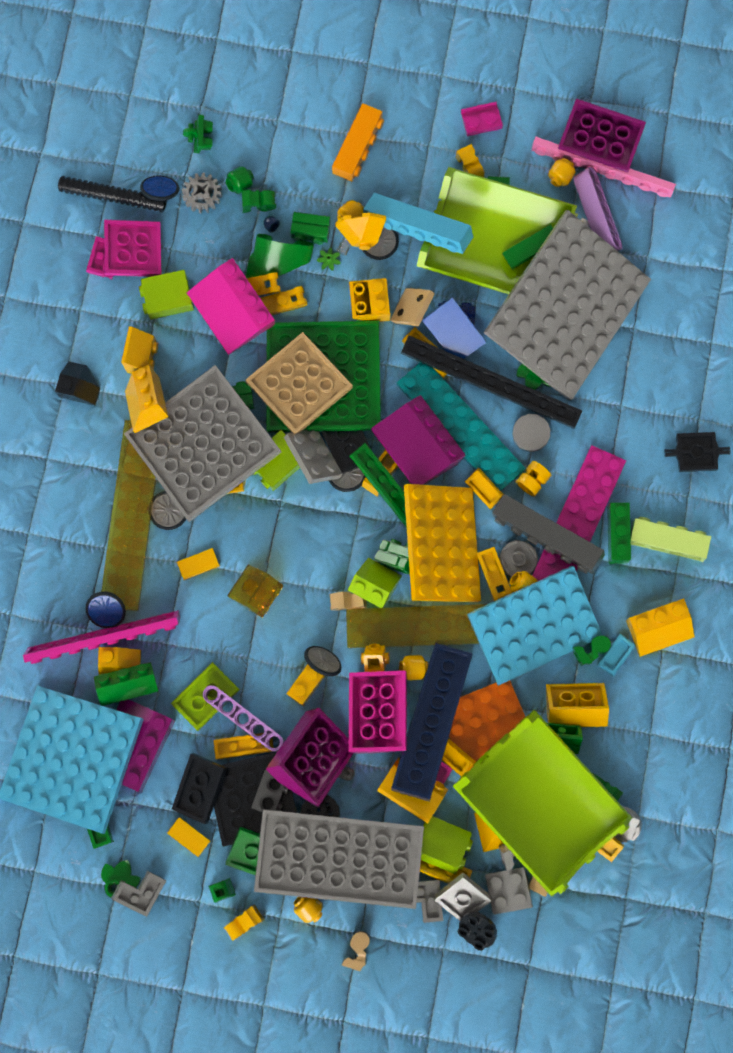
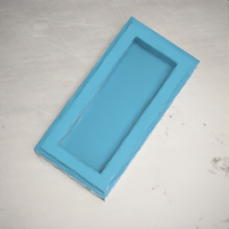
(616, 655)

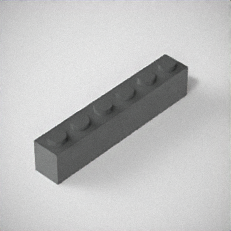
(548, 534)

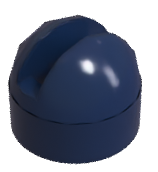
(271, 224)

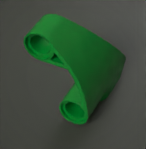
(276, 256)

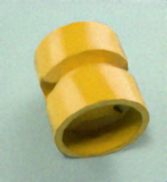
(527, 481)

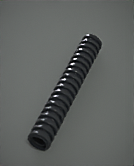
(109, 193)

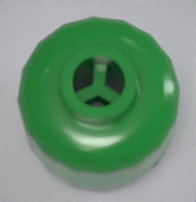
(239, 180)

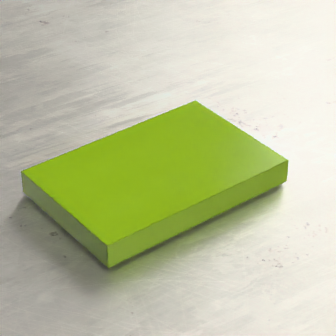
(191, 701)

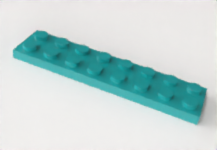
(471, 434)

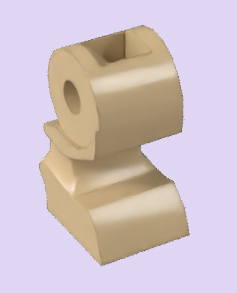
(346, 600)
(359, 942)

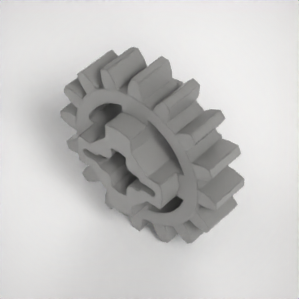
(198, 200)

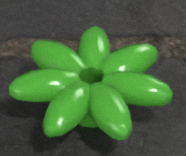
(329, 262)

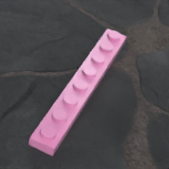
(632, 177)

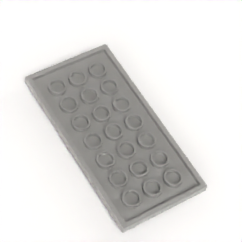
(339, 859)

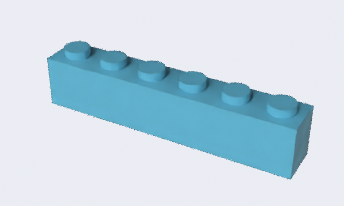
(421, 223)

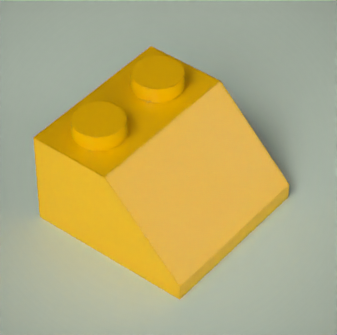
(138, 350)

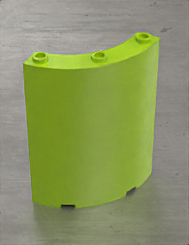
(498, 219)
(542, 802)

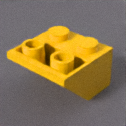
(370, 300)

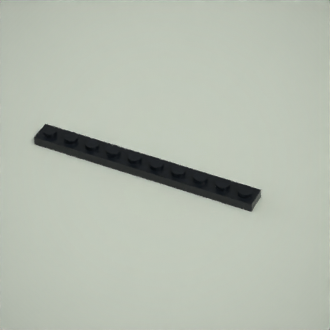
(491, 382)

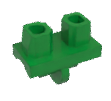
(197, 132)

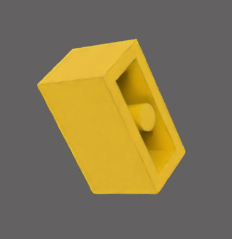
(305, 685)

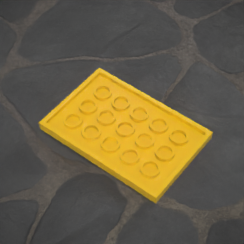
(442, 543)

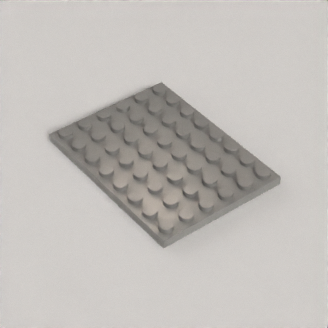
(567, 305)

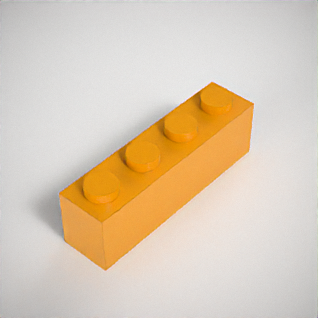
(357, 142)

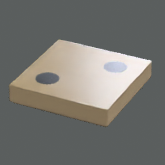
(412, 306)

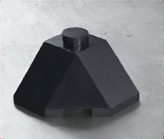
(77, 384)

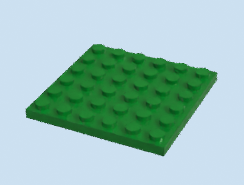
(355, 353)

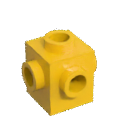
(375, 658)

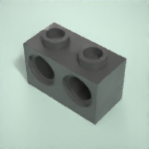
(265, 791)

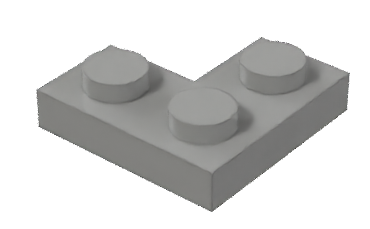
(140, 898)
(430, 908)

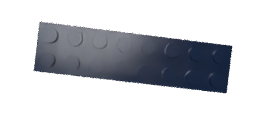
(432, 722)

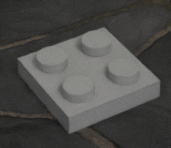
(509, 890)
(462, 896)

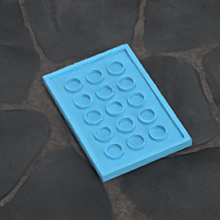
(534, 625)

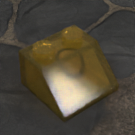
(255, 590)

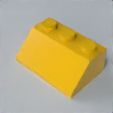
(145, 398)
(661, 627)
(577, 704)
(418, 807)

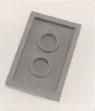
(313, 456)

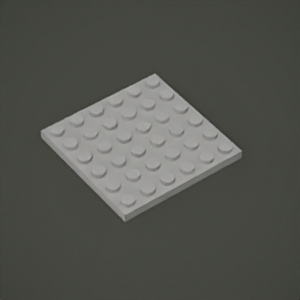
(204, 444)

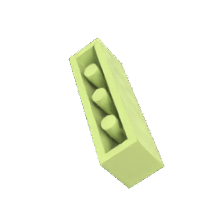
(670, 540)

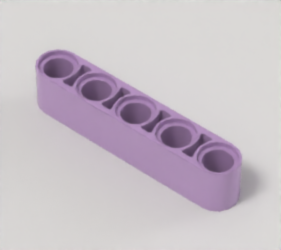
(596, 207)
(234, 715)

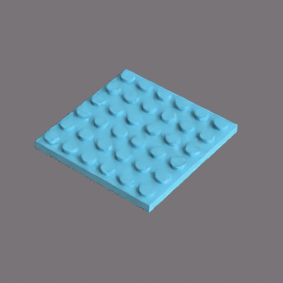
(70, 759)

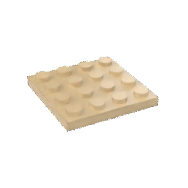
(299, 384)

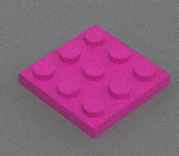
(132, 248)

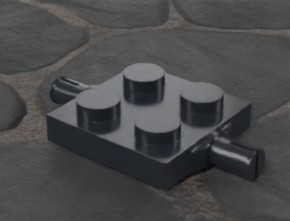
(697, 452)

